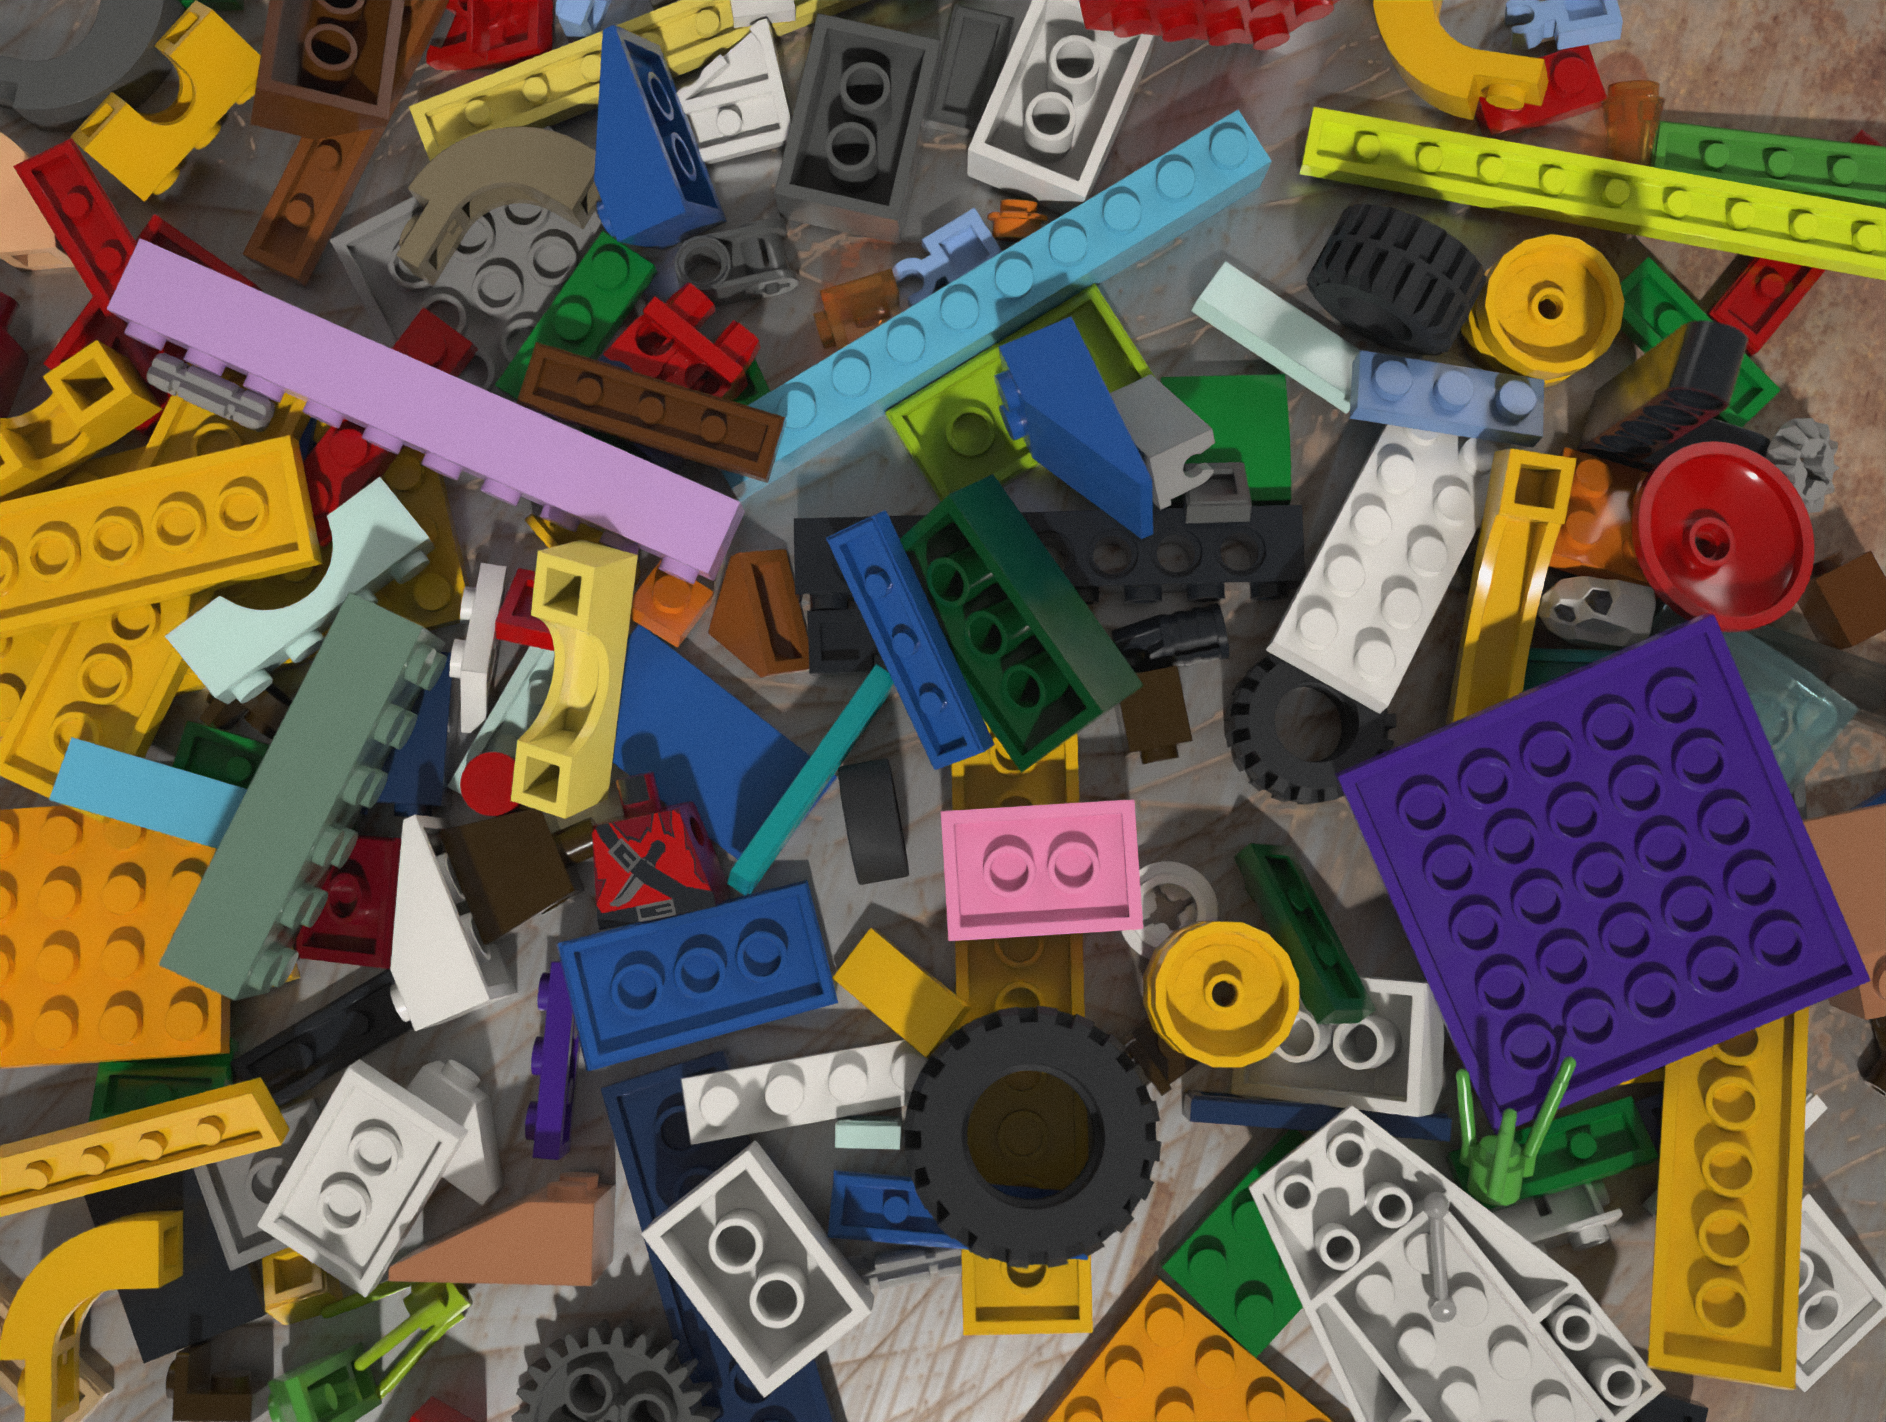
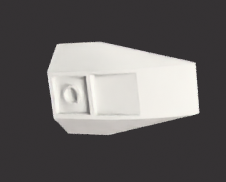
(1362, 1264)

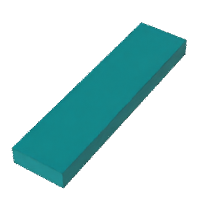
(810, 781)

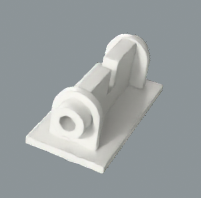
(1573, 1218)

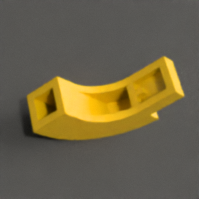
(1450, 72)
(57, 1294)

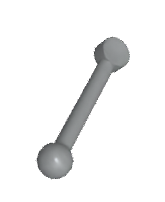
(1440, 1303)

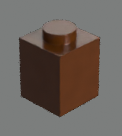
(1845, 599)

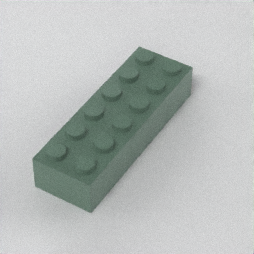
(305, 802)

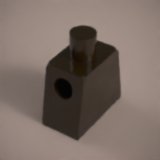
(517, 868)

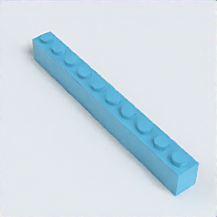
(1010, 292)

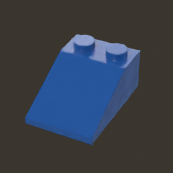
(646, 152)
(1072, 423)

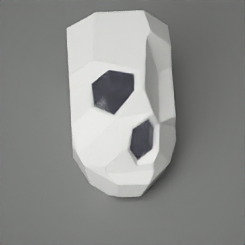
(1598, 612)

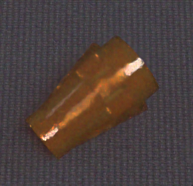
(1632, 119)

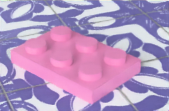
(1041, 870)

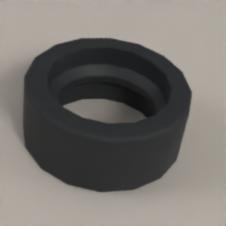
(873, 821)

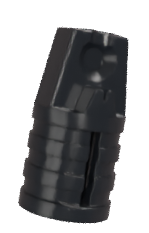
(1174, 639)

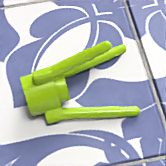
(428, 1305)

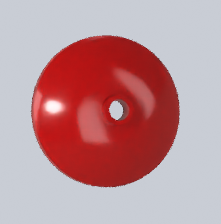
(1749, 532)

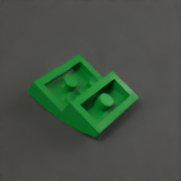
(1248, 427)

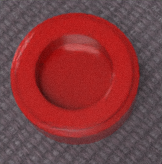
(488, 784)

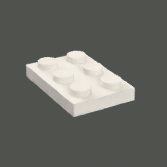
(362, 1177)

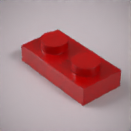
(1571, 91)

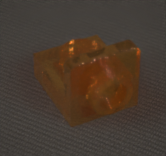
(860, 301)

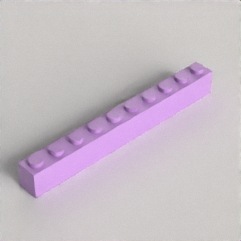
(425, 410)

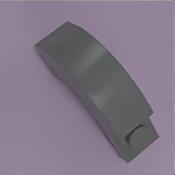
(112, 58)

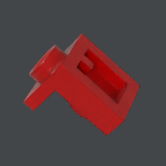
(515, 619)

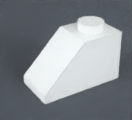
(455, 1093)

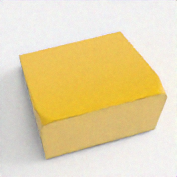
(296, 1287)

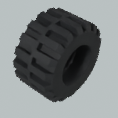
(1396, 279)
(1269, 762)

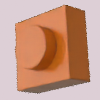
(669, 605)

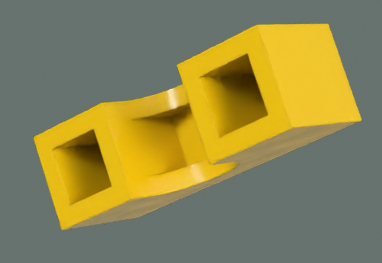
(213, 74)
(91, 406)

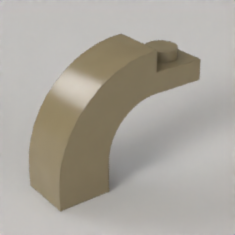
(492, 172)

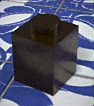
(1154, 717)

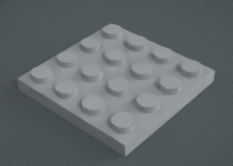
(490, 288)

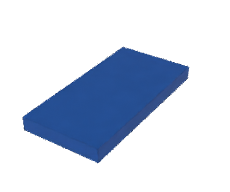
(701, 744)
(696, 975)

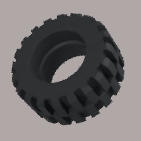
(1120, 1156)

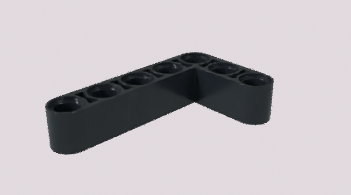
(1670, 399)

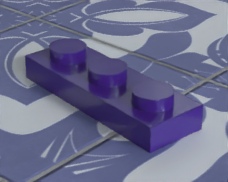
(556, 1062)

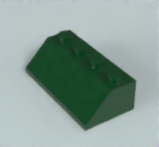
(1015, 623)

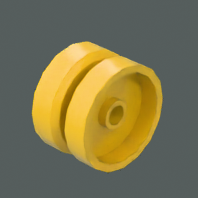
(1545, 310)
(1252, 1017)

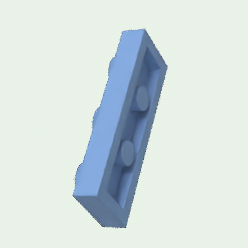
(1447, 399)

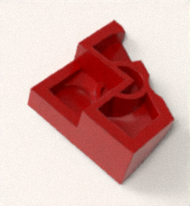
(493, 34)

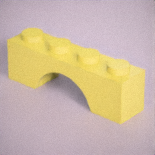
(568, 750)

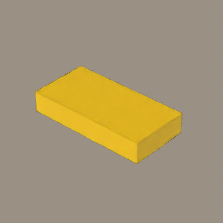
(901, 993)

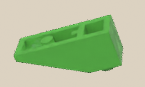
(324, 1390)

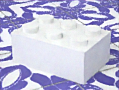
(1057, 107)
(759, 1268)

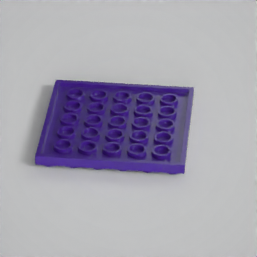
(1603, 872)

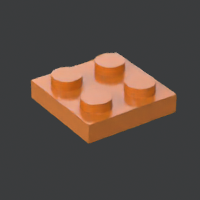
(1599, 521)

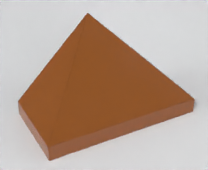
(761, 615)

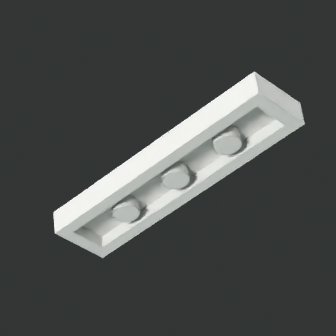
(800, 1090)

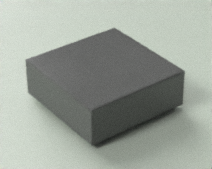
(1221, 498)

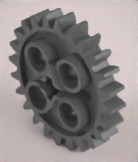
(629, 1370)

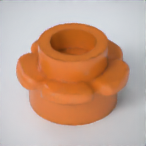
(1016, 220)

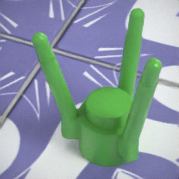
(1498, 1160)

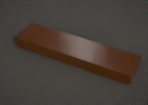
(652, 412)

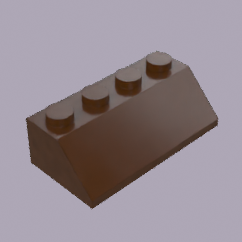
(327, 66)

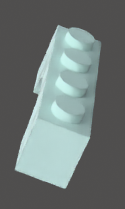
(239, 646)

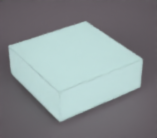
(868, 1132)

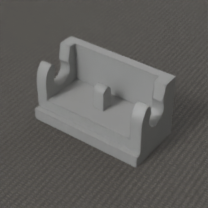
(1165, 437)

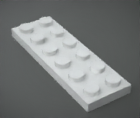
(1387, 559)

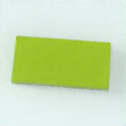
(957, 424)

